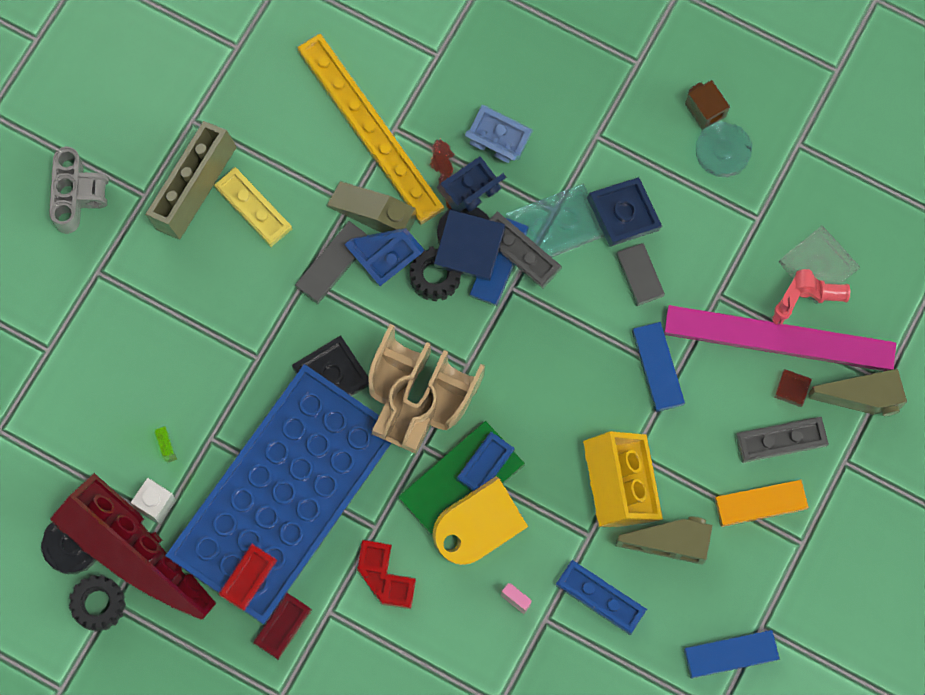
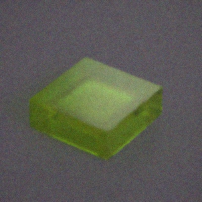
(165, 444)

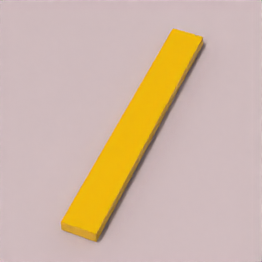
(370, 128)

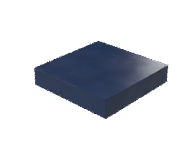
(624, 211)
(469, 245)

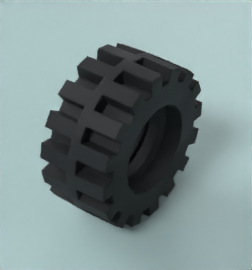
(427, 289)
(91, 585)

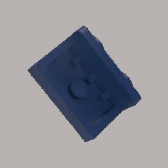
(469, 185)

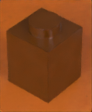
(706, 104)

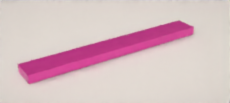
(780, 339)

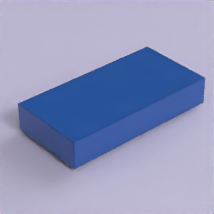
(485, 462)

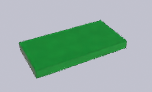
(439, 487)

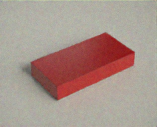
(248, 577)

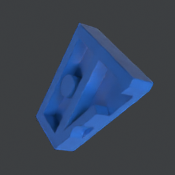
(385, 252)

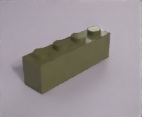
(191, 180)

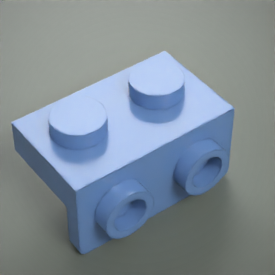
(499, 133)

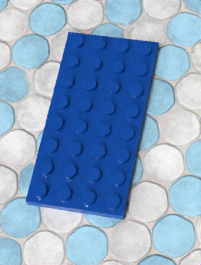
(284, 489)

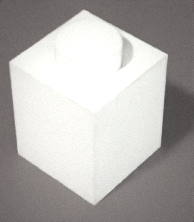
(153, 501)

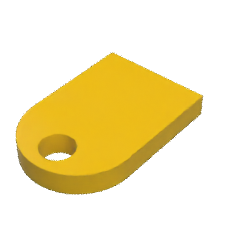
(480, 523)

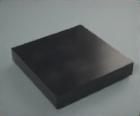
(337, 365)

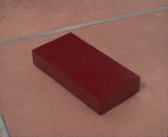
(282, 626)

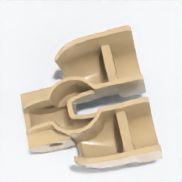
(391, 381)

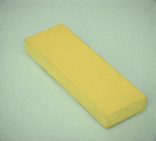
(253, 207)

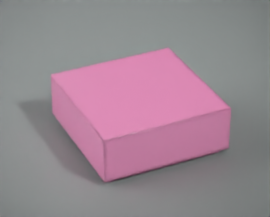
(516, 598)

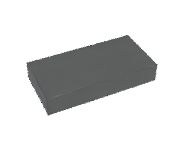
(640, 274)

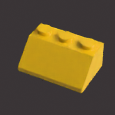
(622, 479)

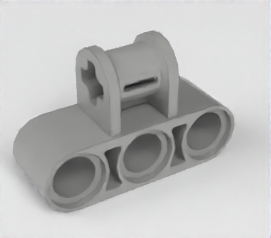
(86, 193)

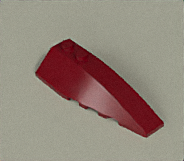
(118, 540)

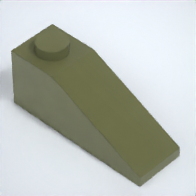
(372, 208)
(868, 393)
(678, 540)

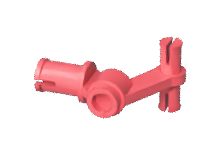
(806, 286)

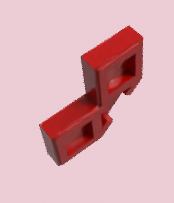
(388, 588)

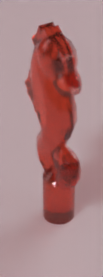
(441, 162)

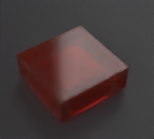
(792, 388)

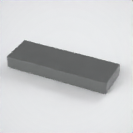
(526, 254)
(329, 265)
(782, 439)

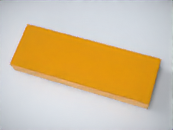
(761, 503)

